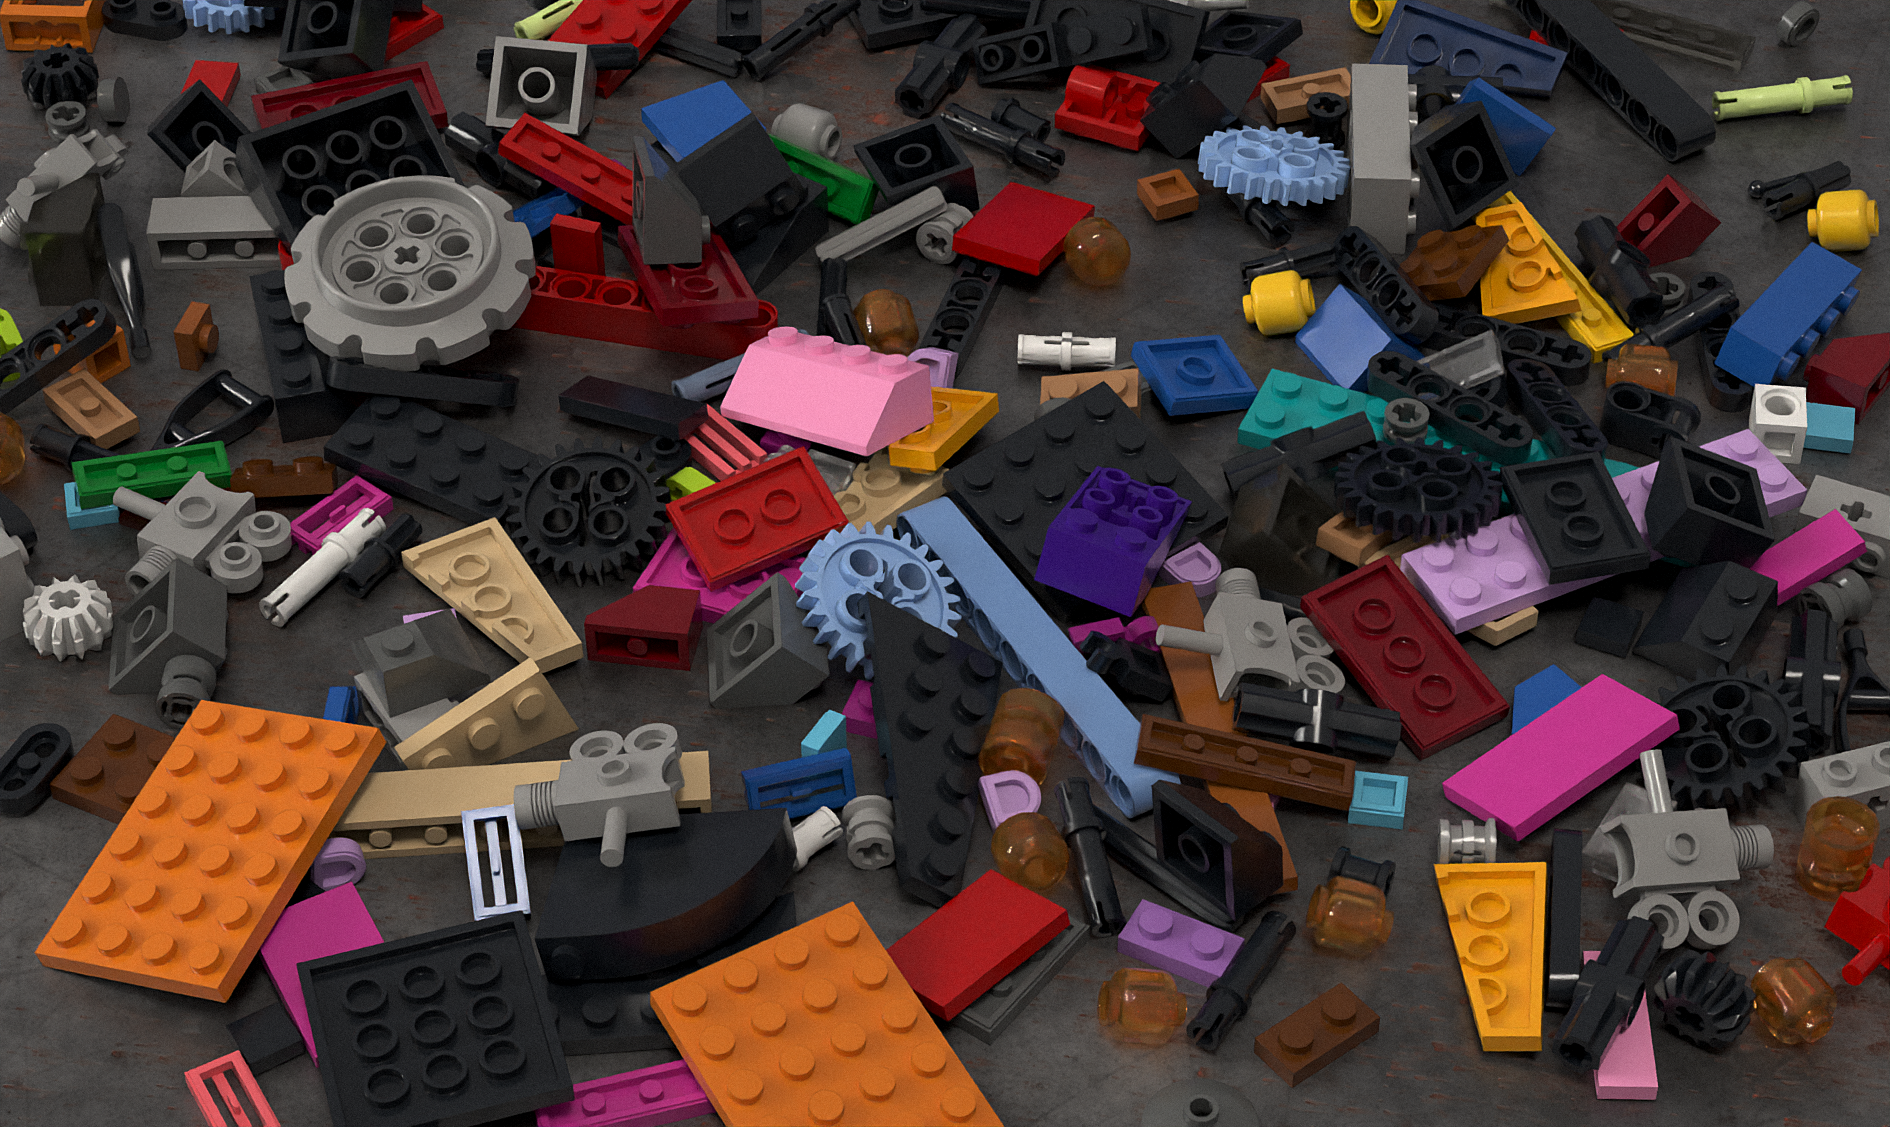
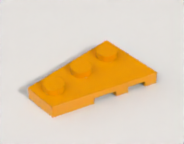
(1524, 277)
(956, 419)

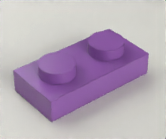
(1178, 943)

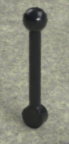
(1758, 188)

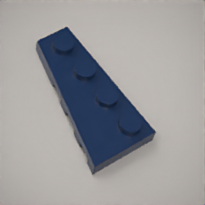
(1465, 47)

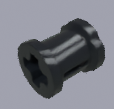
(1327, 121)
(1363, 869)

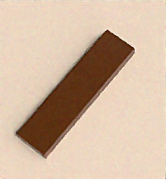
(1245, 762)

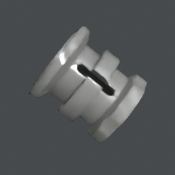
(943, 228)
(869, 832)
(1466, 842)

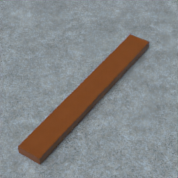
(1200, 705)

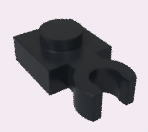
(1135, 666)

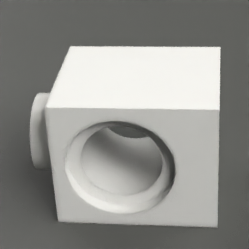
(1780, 420)

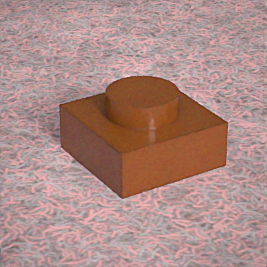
(1167, 194)
(195, 336)

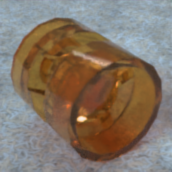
(1022, 734)
(1836, 847)

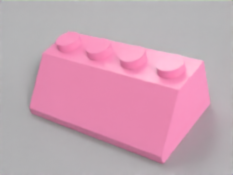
(829, 391)

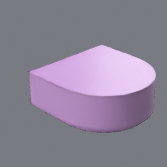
(941, 365)
(1193, 565)
(1007, 795)
(337, 864)

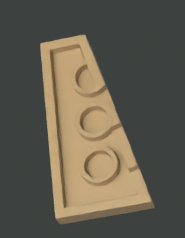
(497, 592)

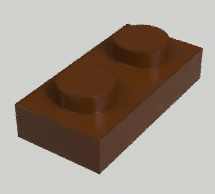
(305, 477)
(1316, 1035)

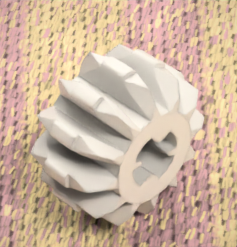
(67, 618)

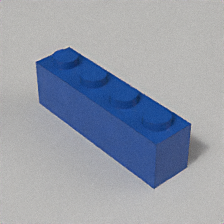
(1790, 317)

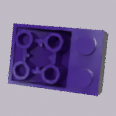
(1111, 540)

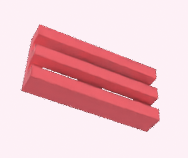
(725, 442)
(214, 1071)

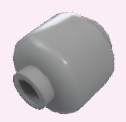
(809, 129)

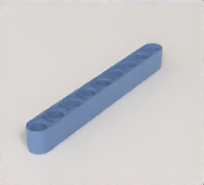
(1036, 652)

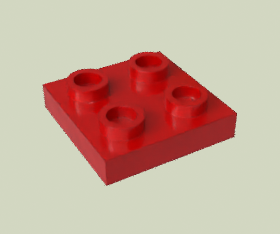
(1105, 106)

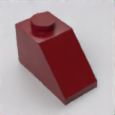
(1668, 223)
(1850, 373)
(647, 629)

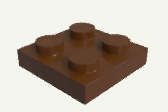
(1453, 261)
(111, 768)

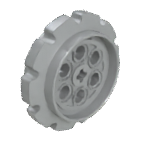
(410, 272)

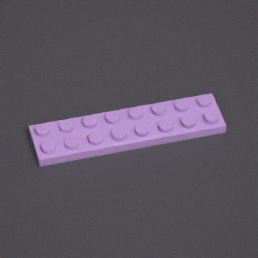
(1499, 575)

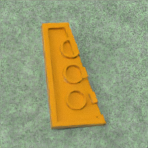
(1500, 943)

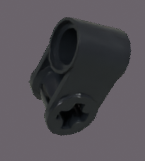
(1644, 418)

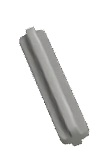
(883, 226)

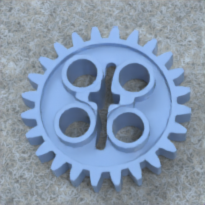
(1274, 165)
(850, 565)

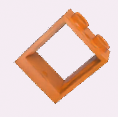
(38, 26)

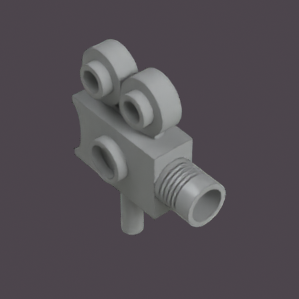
(56, 169)
(208, 531)
(1254, 643)
(609, 789)
(1683, 855)

